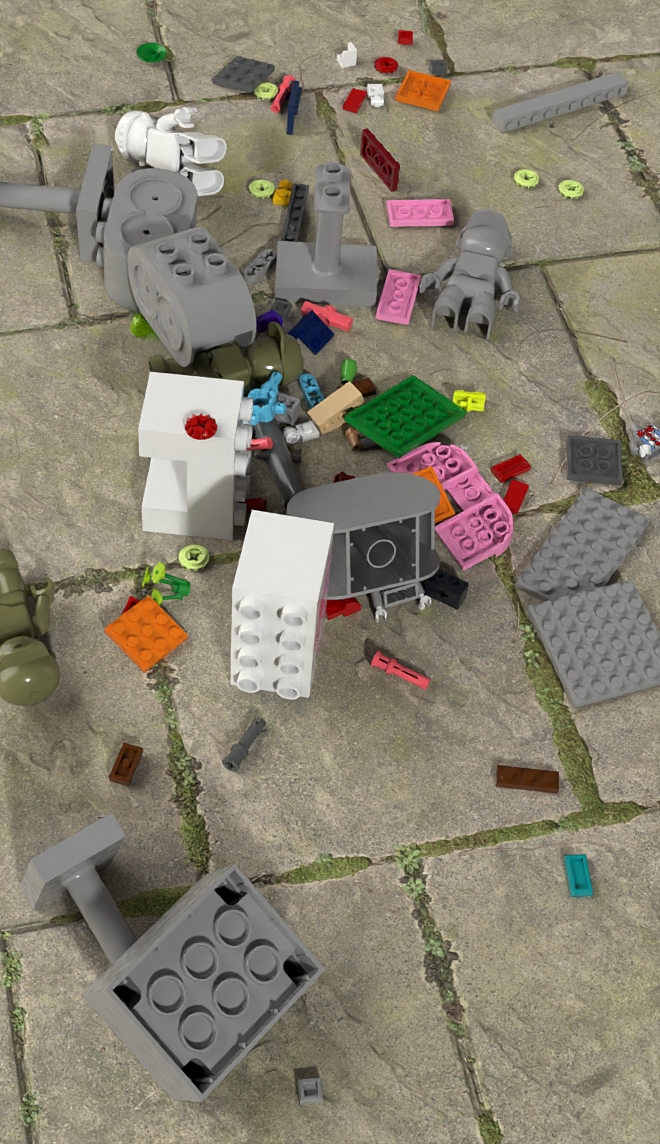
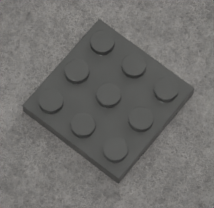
(243, 74)
(594, 460)

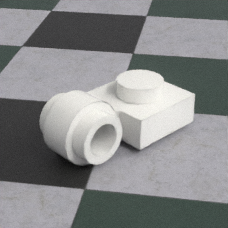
(375, 93)
(304, 431)

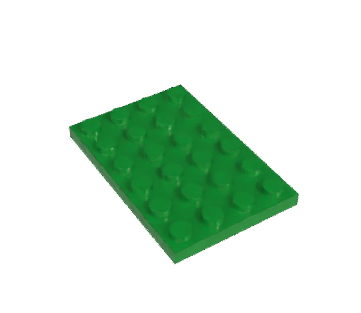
(405, 416)

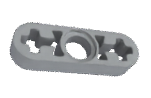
(271, 256)

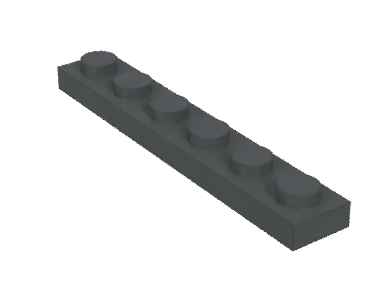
(295, 213)

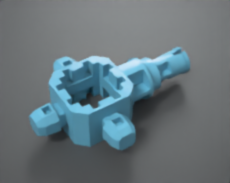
(267, 397)

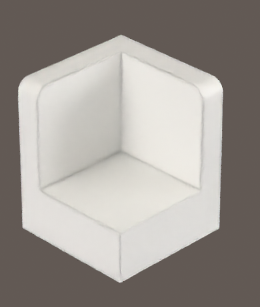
(348, 57)

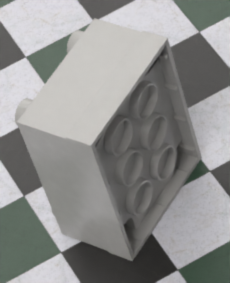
(204, 984)

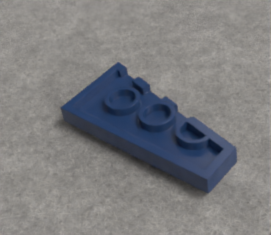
(293, 106)

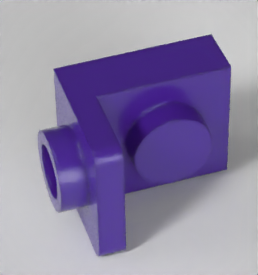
(263, 320)

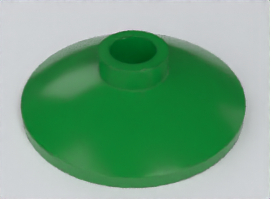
(151, 52)

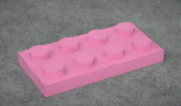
(420, 212)
(398, 297)

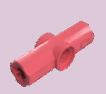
(328, 315)

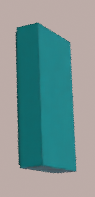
(578, 875)

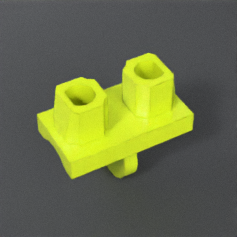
(469, 400)

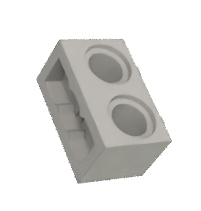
(292, 411)

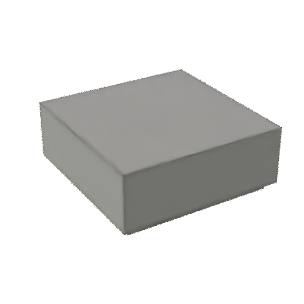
(310, 1090)

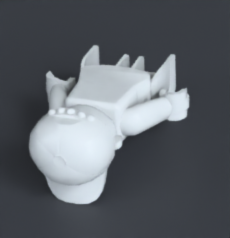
(159, 144)

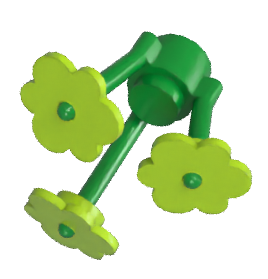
(180, 587)

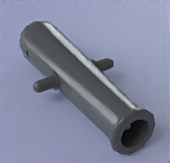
(279, 459)

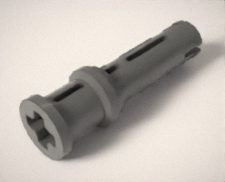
(240, 750)

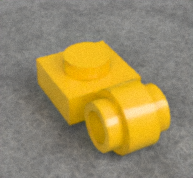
(283, 193)

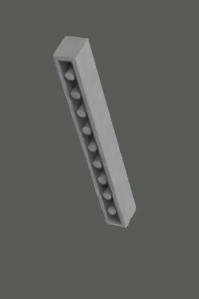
(560, 102)

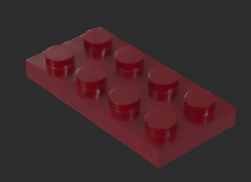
(379, 160)

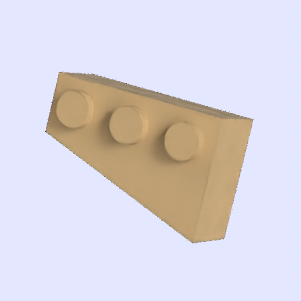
(331, 411)

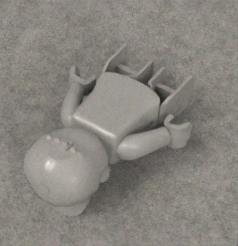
(474, 274)

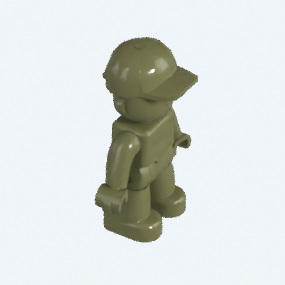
(264, 356)
(26, 665)

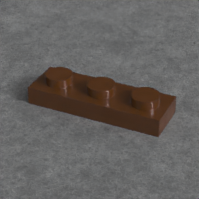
(527, 779)

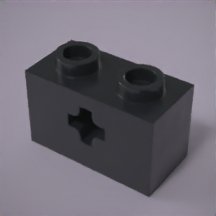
(446, 589)

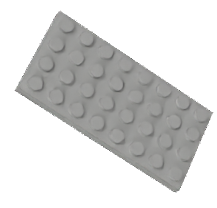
(583, 548)

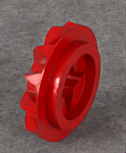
(391, 65)
(198, 432)

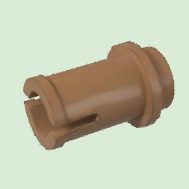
(352, 436)

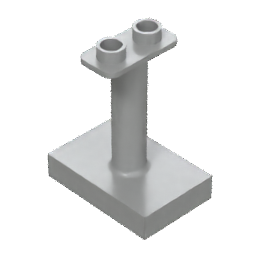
(84, 202)
(327, 269)
(75, 868)

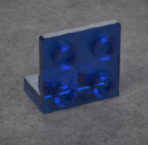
(312, 332)

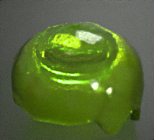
(140, 326)

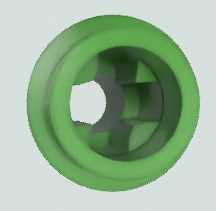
(348, 370)

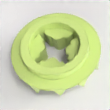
(266, 91)
(531, 176)
(572, 185)
(267, 186)
(195, 551)

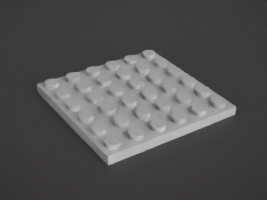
(600, 642)

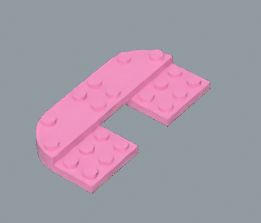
(484, 521)

